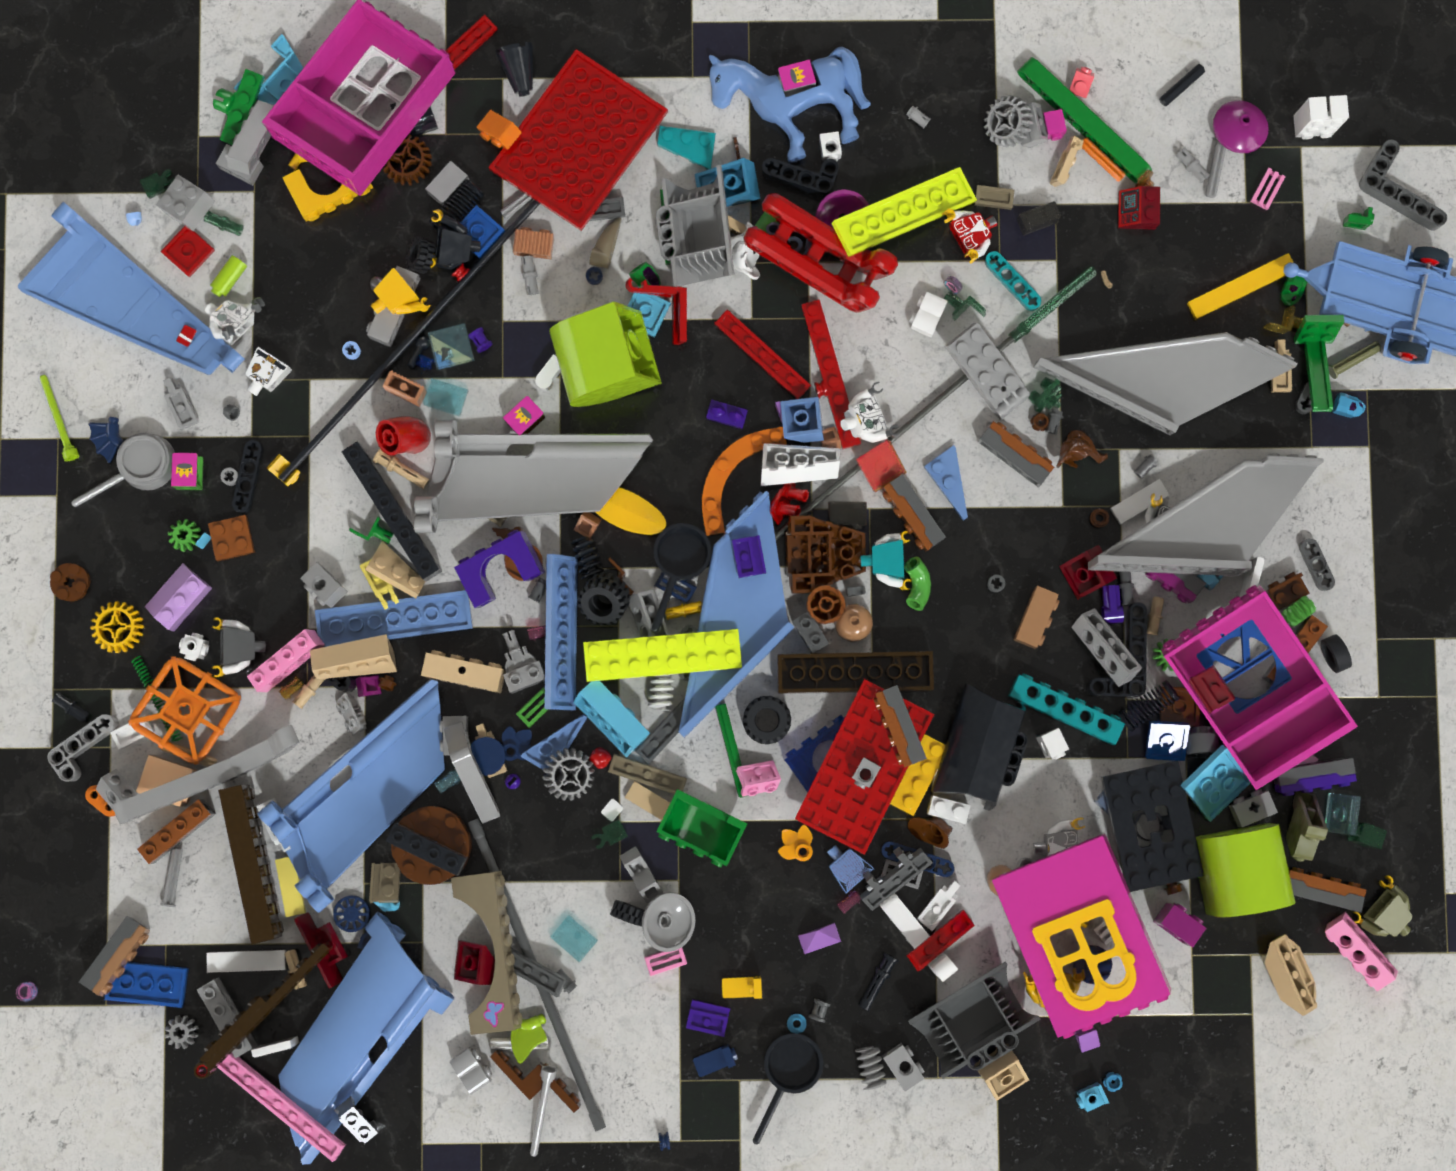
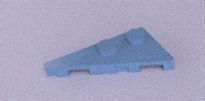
(946, 475)

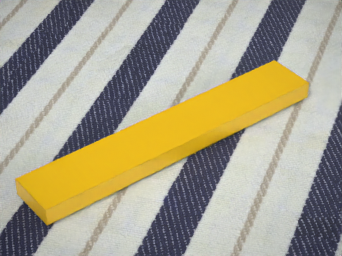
(1239, 287)

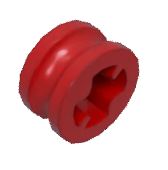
(460, 272)
(820, 389)

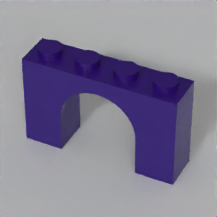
(473, 570)

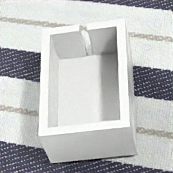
(1314, 119)

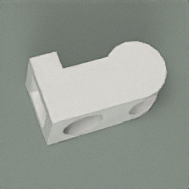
(548, 374)

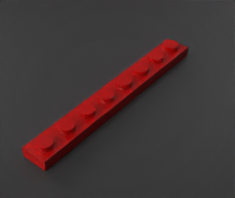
(829, 369)

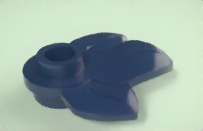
(518, 741)

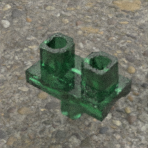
(1049, 397)

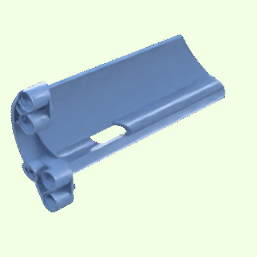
(375, 999)

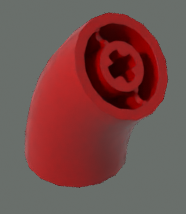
(402, 435)

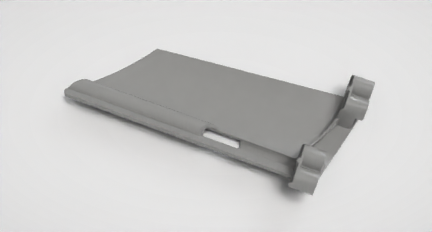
(558, 477)

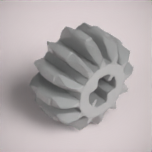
(181, 1024)

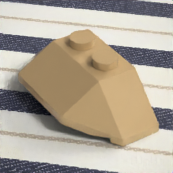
(1291, 975)

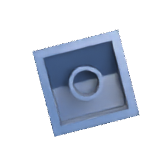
(802, 420)

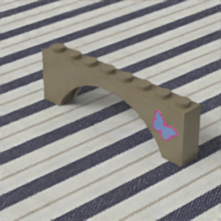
(487, 898)

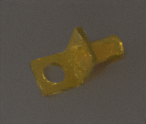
(1288, 322)

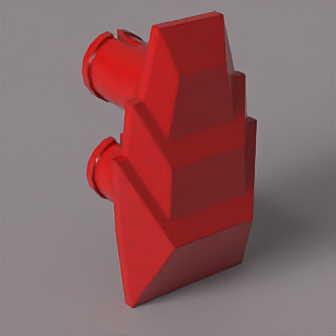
(781, 504)

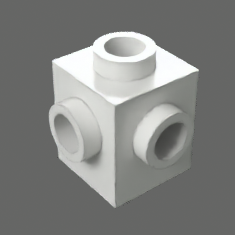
(200, 649)

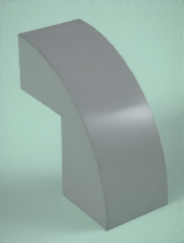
(641, 874)

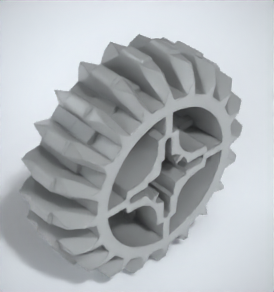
(1018, 119)
(562, 779)

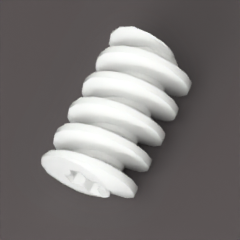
(661, 692)

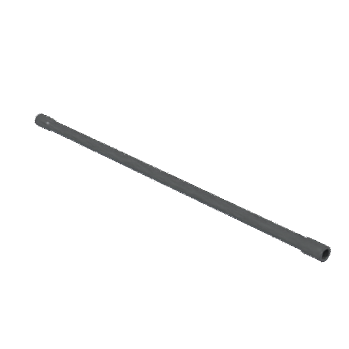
(594, 1114)

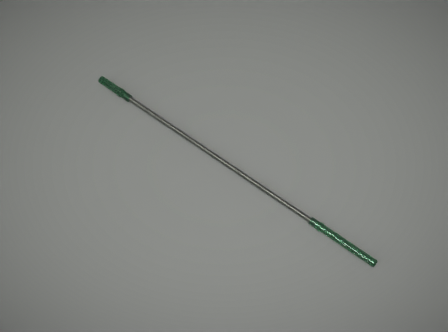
(1015, 335)

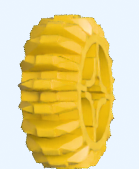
(117, 620)

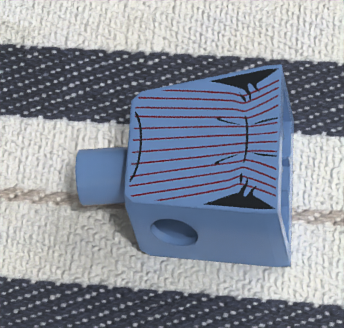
(847, 867)

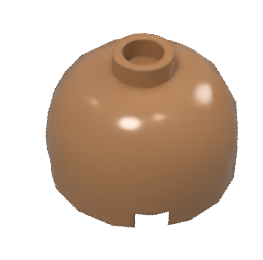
(854, 623)

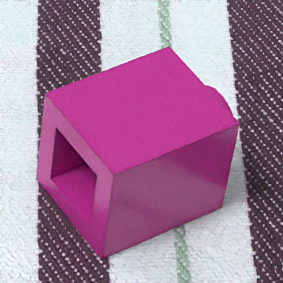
(1055, 124)

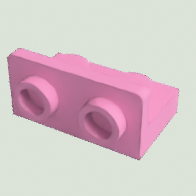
(758, 778)

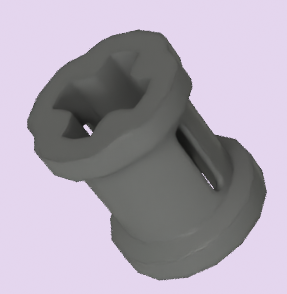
(819, 1015)

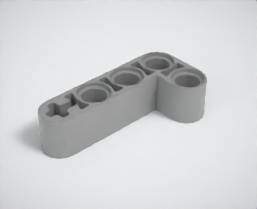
(84, 742)

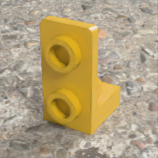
(742, 987)

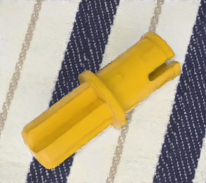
(683, 610)

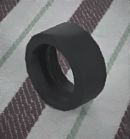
(1336, 653)

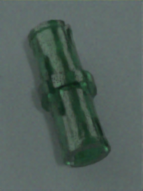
(223, 223)

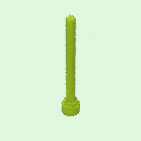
(69, 452)

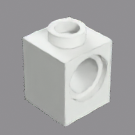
(830, 139)

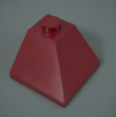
(474, 964)

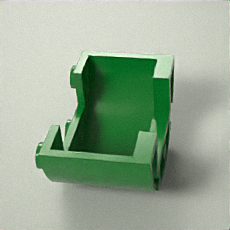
(701, 828)

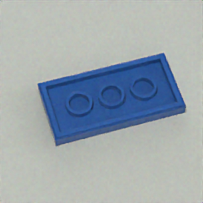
(150, 985)

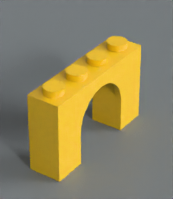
(313, 204)

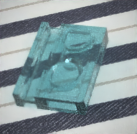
(445, 397)
(574, 938)

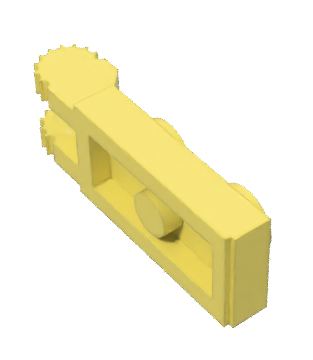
(379, 586)

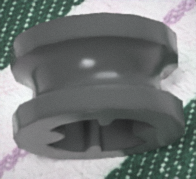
(1001, 580)

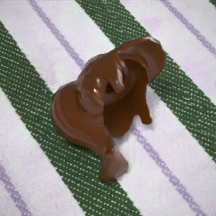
(1078, 447)

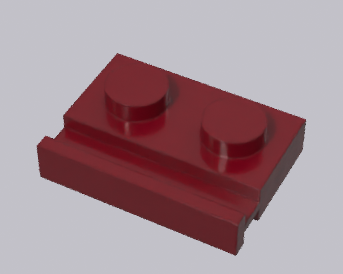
(1211, 689)

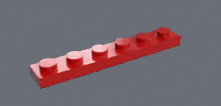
(762, 354)

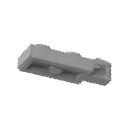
(179, 405)

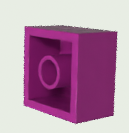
(1179, 924)

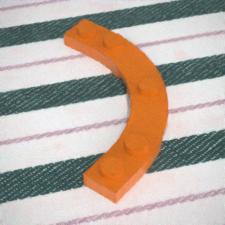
(722, 469)

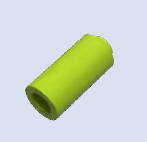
(228, 276)

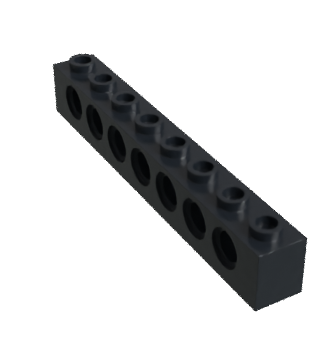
(391, 511)

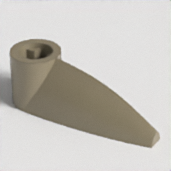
(604, 248)

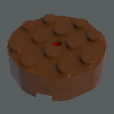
(441, 826)

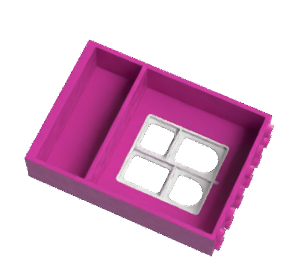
(339, 139)

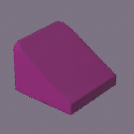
(368, 686)

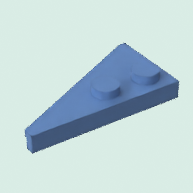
(557, 741)

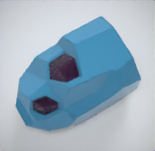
(1348, 405)

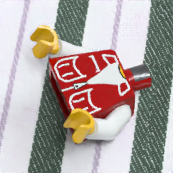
(971, 231)

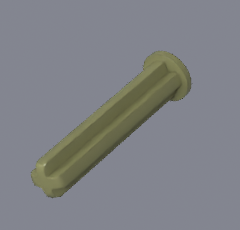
(1354, 359)

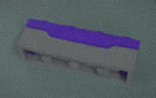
(1315, 775)

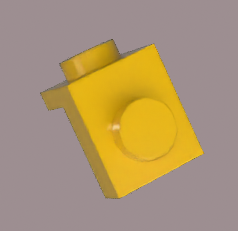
(278, 465)

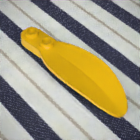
(632, 513)

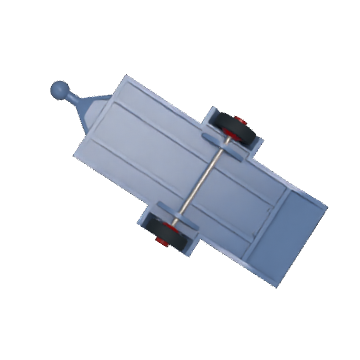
(1391, 297)

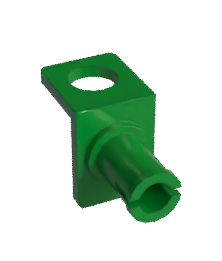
(375, 531)

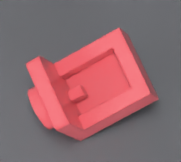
(1082, 82)

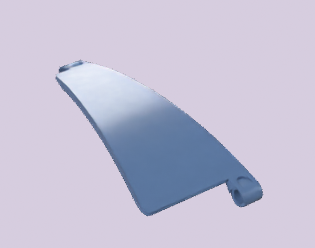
(107, 289)

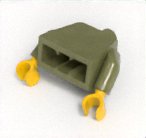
(1389, 913)

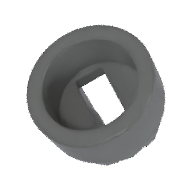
(234, 410)

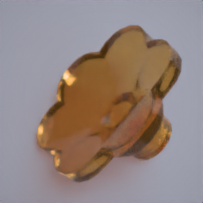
(1145, 179)

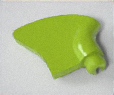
(528, 1037)

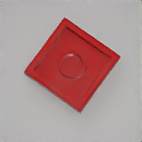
(187, 251)

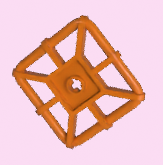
(188, 722)

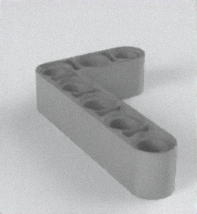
(470, 773)

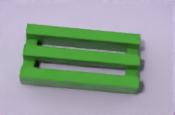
(528, 704)

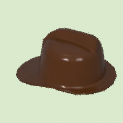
(933, 831)

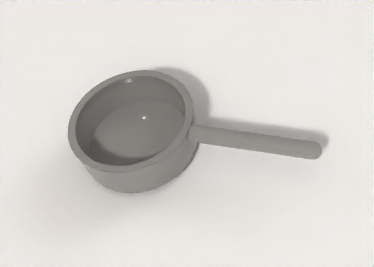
(142, 461)

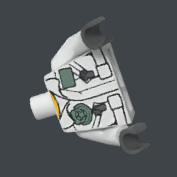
(232, 319)
(866, 418)

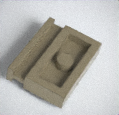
(384, 883)

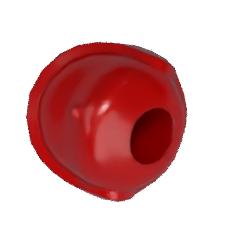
(600, 757)

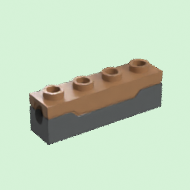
(115, 956)

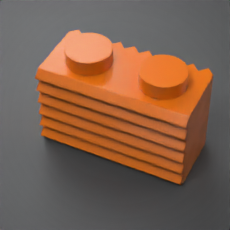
(498, 130)

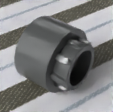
(1202, 742)

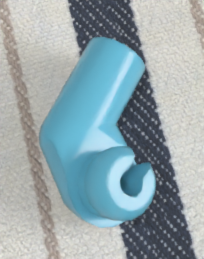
(388, 906)

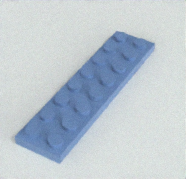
(405, 619)
(561, 632)

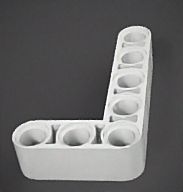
(915, 934)

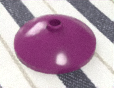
(1237, 134)
(839, 202)

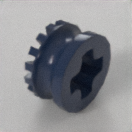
(596, 270)
(665, 1141)

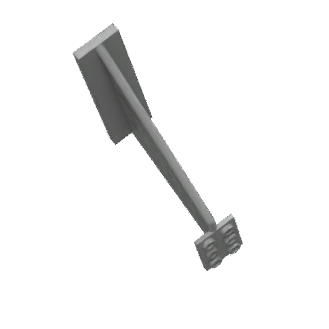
(1171, 378)
(1216, 525)

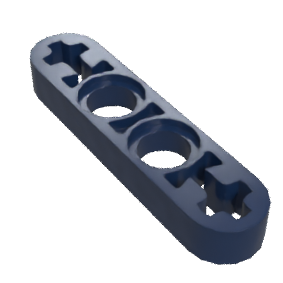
(938, 871)

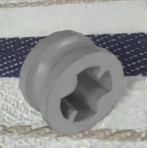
(224, 476)

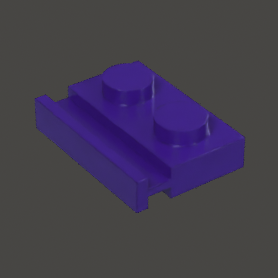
(748, 556)
(708, 1018)

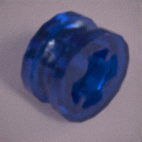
(425, 362)

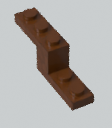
(532, 1082)

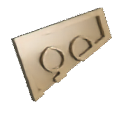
(393, 570)

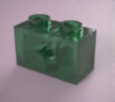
(1368, 836)

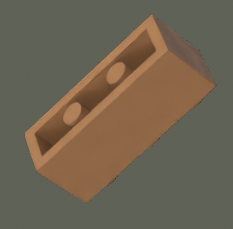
(1036, 617)

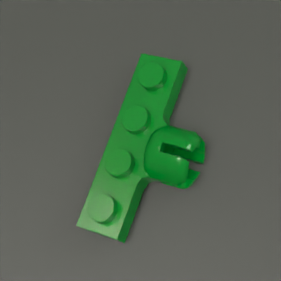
(238, 104)

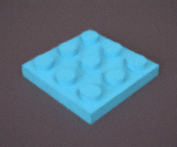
(1216, 783)

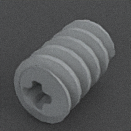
(871, 1067)

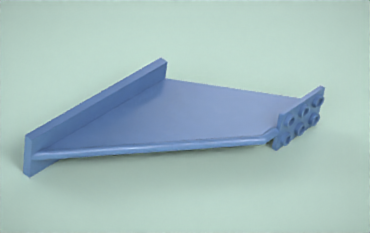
(748, 604)

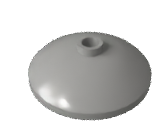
(677, 923)

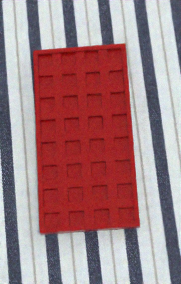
(834, 801)

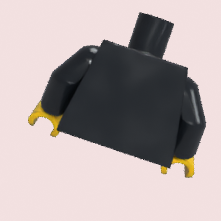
(452, 242)

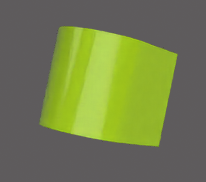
(604, 354)
(1244, 871)

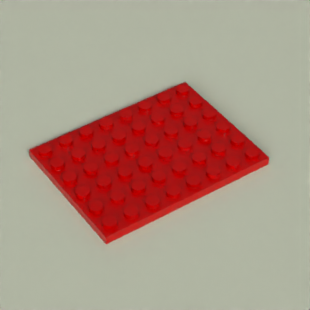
(579, 140)

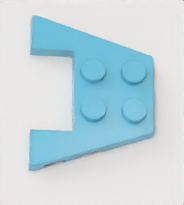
(283, 76)

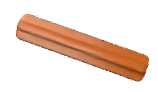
(1103, 160)

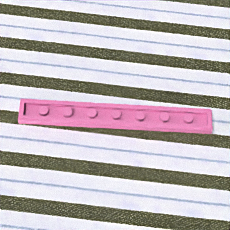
(282, 1107)

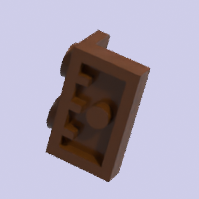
(1287, 591)

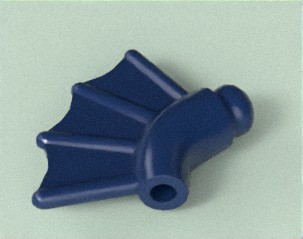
(106, 437)

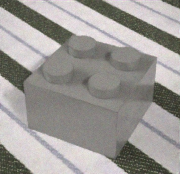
(185, 202)

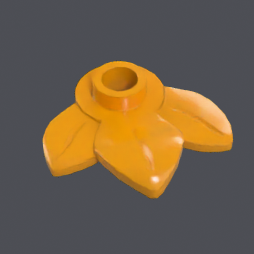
(794, 842)

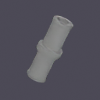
(1193, 165)
(530, 275)

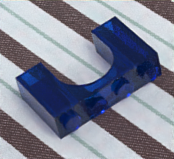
(801, 760)

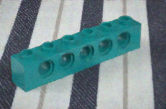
(1113, 723)

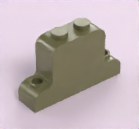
(1305, 827)

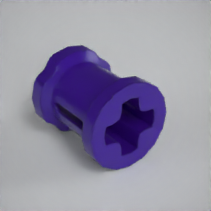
(480, 340)

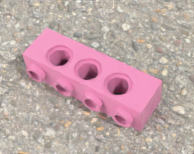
(285, 661)
(1372, 955)

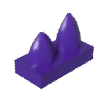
(726, 414)

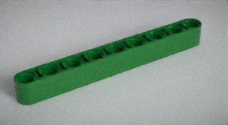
(1083, 118)

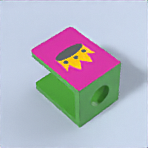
(187, 471)

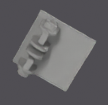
(352, 721)

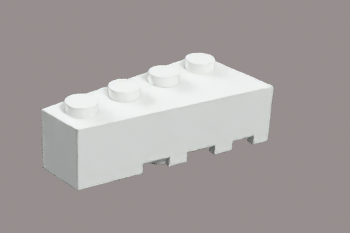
(798, 464)

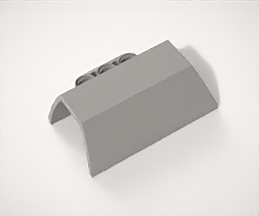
(698, 231)

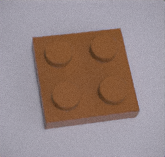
(231, 538)

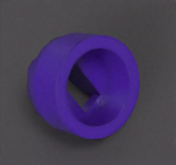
(517, 782)

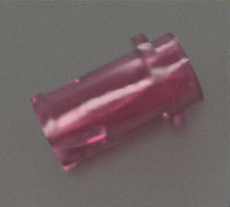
(537, 632)
(848, 902)

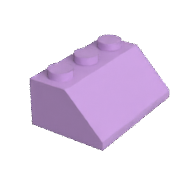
(177, 597)

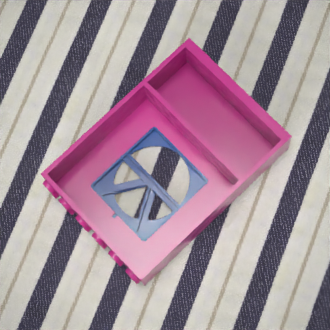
(1288, 720)

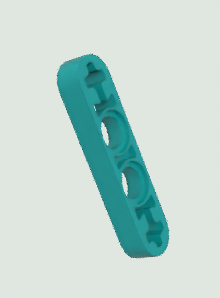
(1010, 283)

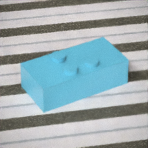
(611, 717)

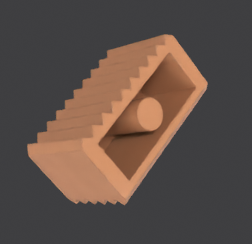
(533, 243)
(405, 388)

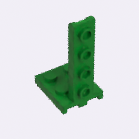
(1314, 334)

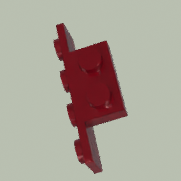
(323, 934)

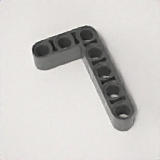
(1397, 191)

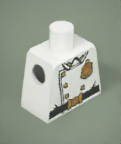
(265, 372)

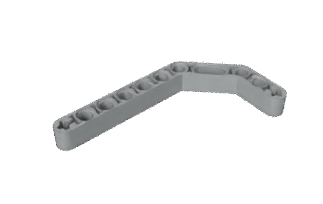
(139, 805)

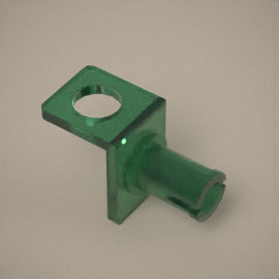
(960, 305)

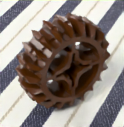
(421, 164)

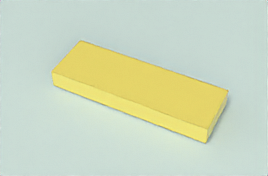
(288, 877)

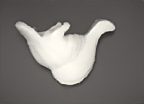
(743, 257)

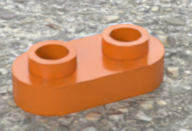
(99, 803)

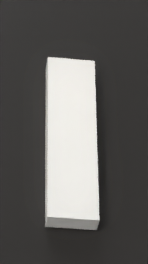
(246, 961)

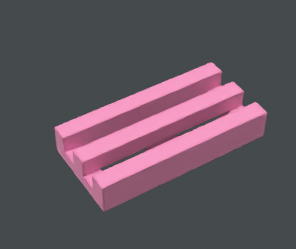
(1275, 175)
(650, 965)

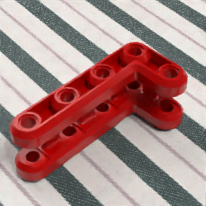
(806, 267)

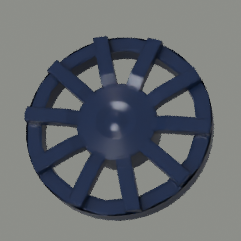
(351, 913)

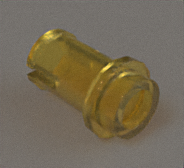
(289, 689)

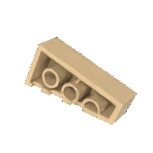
(354, 658)

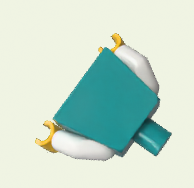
(888, 560)

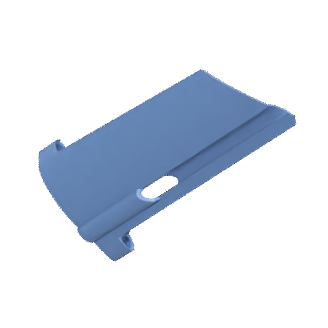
(388, 774)

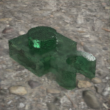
(154, 184)
(613, 833)

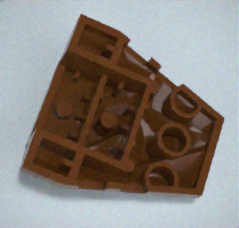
(821, 553)

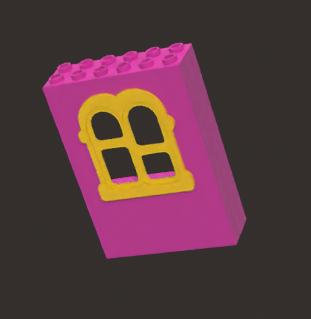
(1062, 895)

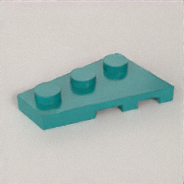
(689, 144)

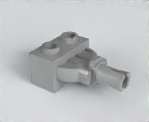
(522, 669)

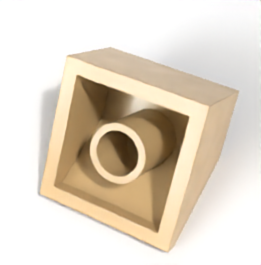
(1003, 1074)

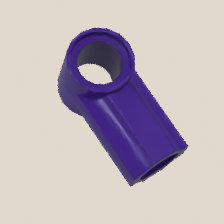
(1112, 610)

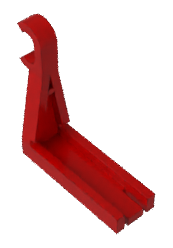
(679, 294)

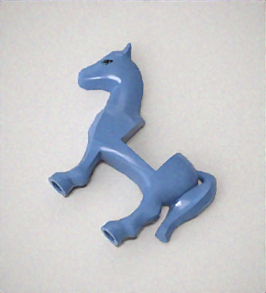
(773, 106)

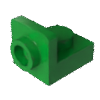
(1357, 221)

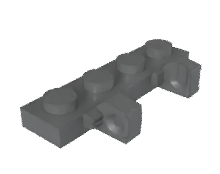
(907, 868)

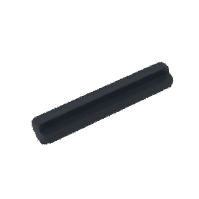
(1182, 85)

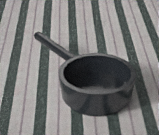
(681, 555)
(793, 1067)

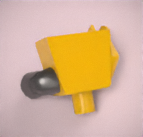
(395, 295)

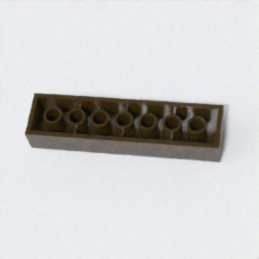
(848, 670)
(250, 863)

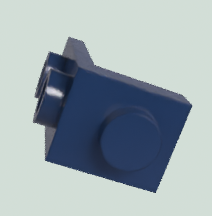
(715, 1060)

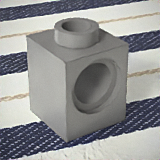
(874, 768)

